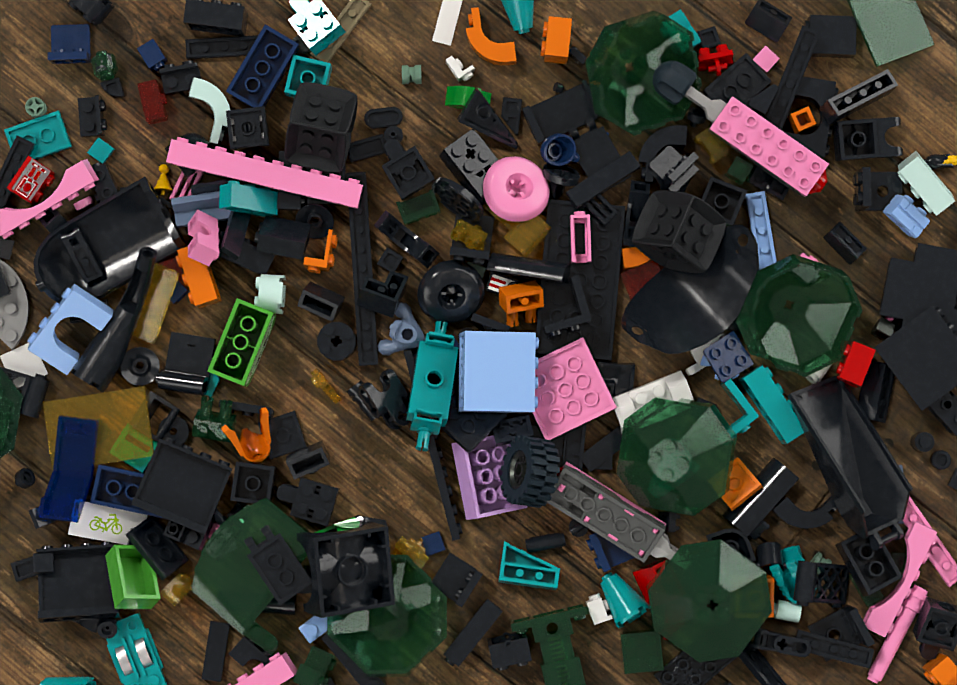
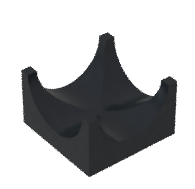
(349, 570)

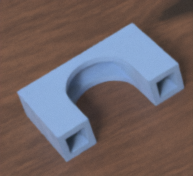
(75, 303)

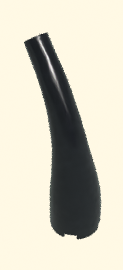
(108, 348)

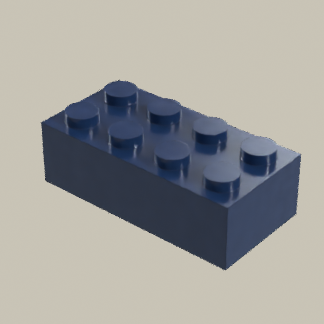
(263, 68)
(117, 488)

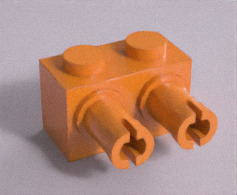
(521, 297)

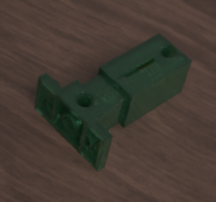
(559, 662)

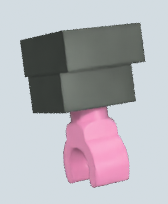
(883, 328)

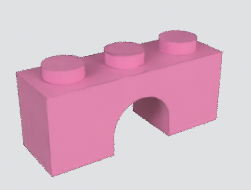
(205, 241)

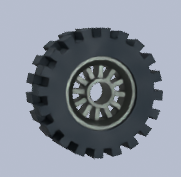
(529, 471)

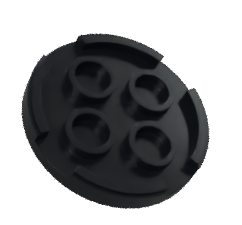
(457, 199)

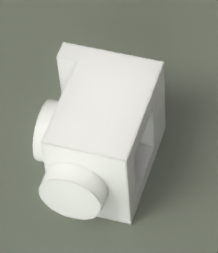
(598, 608)

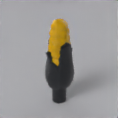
(941, 161)

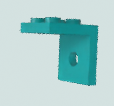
(742, 404)

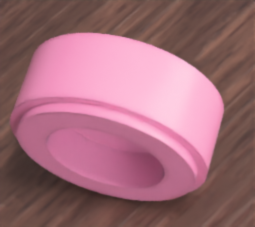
(83, 203)

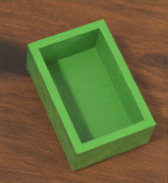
(131, 579)

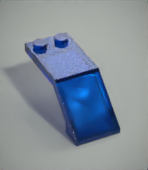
(71, 469)

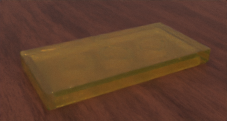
(156, 303)

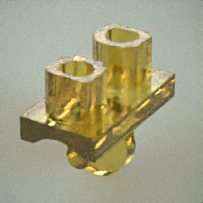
(469, 234)
(412, 549)

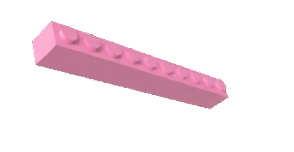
(263, 173)

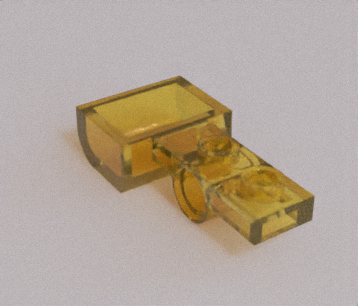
(523, 234)

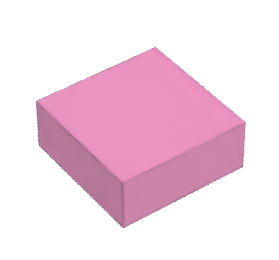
(766, 59)

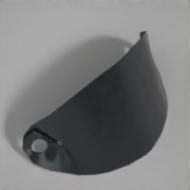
(694, 308)

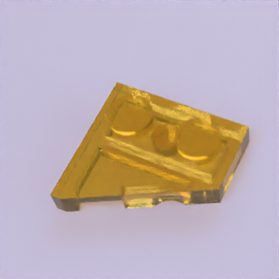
(320, 381)

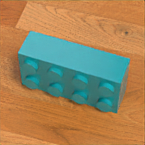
(772, 404)

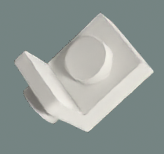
(456, 68)

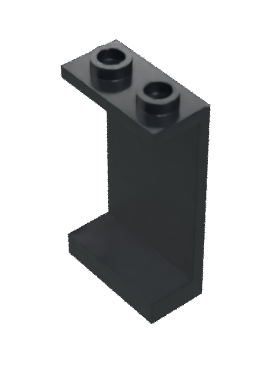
(560, 112)

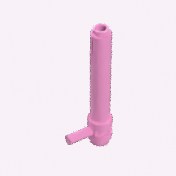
(911, 607)

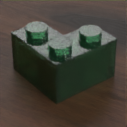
(315, 668)

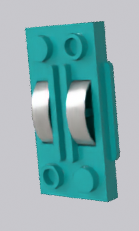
(135, 653)

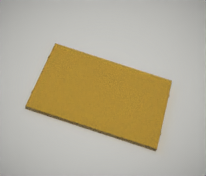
(122, 423)

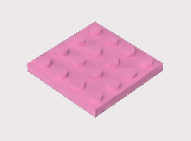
(569, 390)

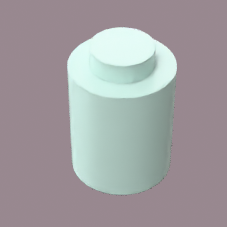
(787, 611)

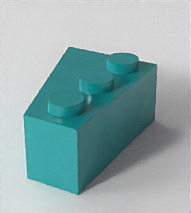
(526, 570)

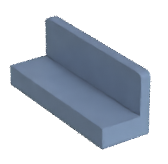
(186, 206)

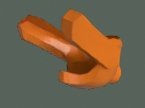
(251, 440)

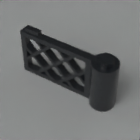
(32, 392)
(807, 582)

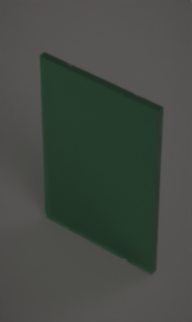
(891, 28)

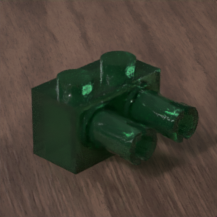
(209, 423)

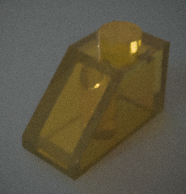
(177, 589)

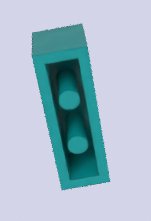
(248, 199)

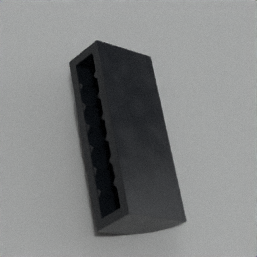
(529, 268)
(776, 483)

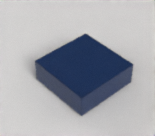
(433, 543)

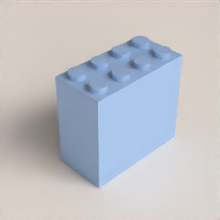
(497, 372)

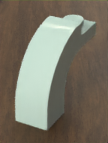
(216, 100)

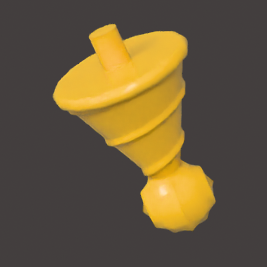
(163, 183)

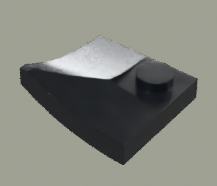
(617, 376)

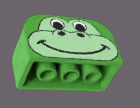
(242, 343)

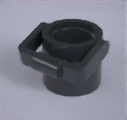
(768, 555)

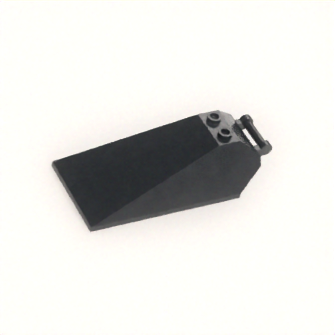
(853, 460)

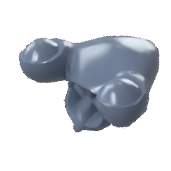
(404, 332)

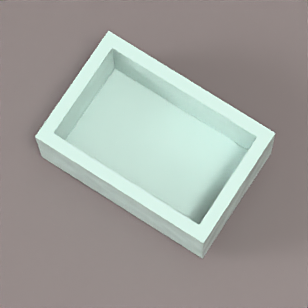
(925, 184)

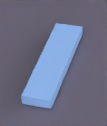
(761, 227)

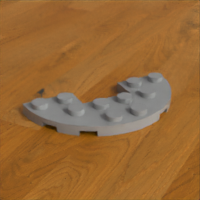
(13, 308)

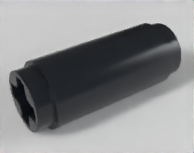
(545, 542)

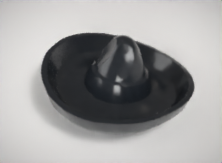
(451, 292)

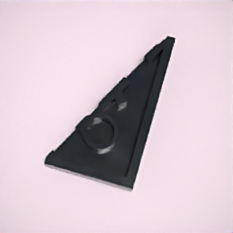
(481, 117)

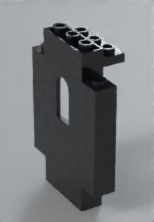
(921, 283)

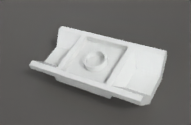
(668, 387)

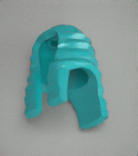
(786, 579)

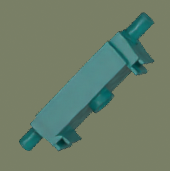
(437, 357)

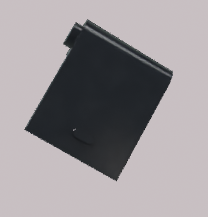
(187, 365)

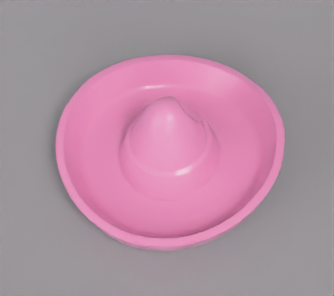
(516, 189)

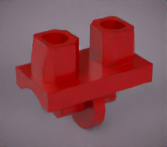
(715, 61)

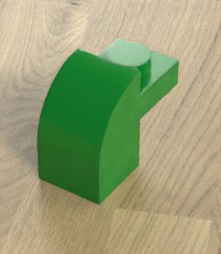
(458, 96)

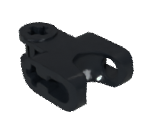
(388, 402)
(767, 640)

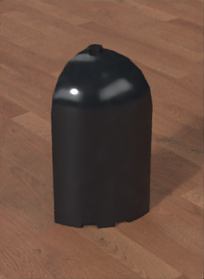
(115, 235)

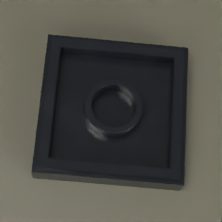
(285, 435)

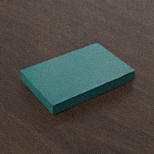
(45, 131)

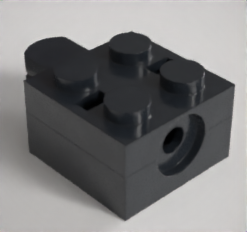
(406, 169)
(310, 500)
(936, 627)

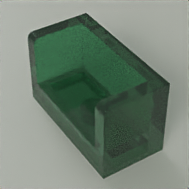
(418, 208)

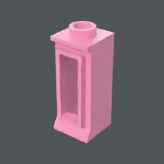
(580, 218)

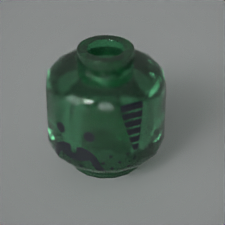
(104, 65)

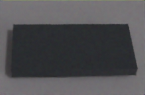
(688, 671)

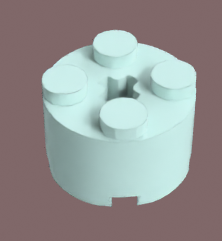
(271, 292)

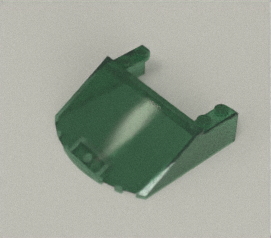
(227, 577)

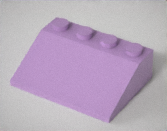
(480, 479)

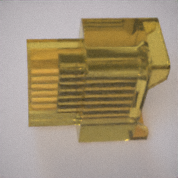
(713, 146)

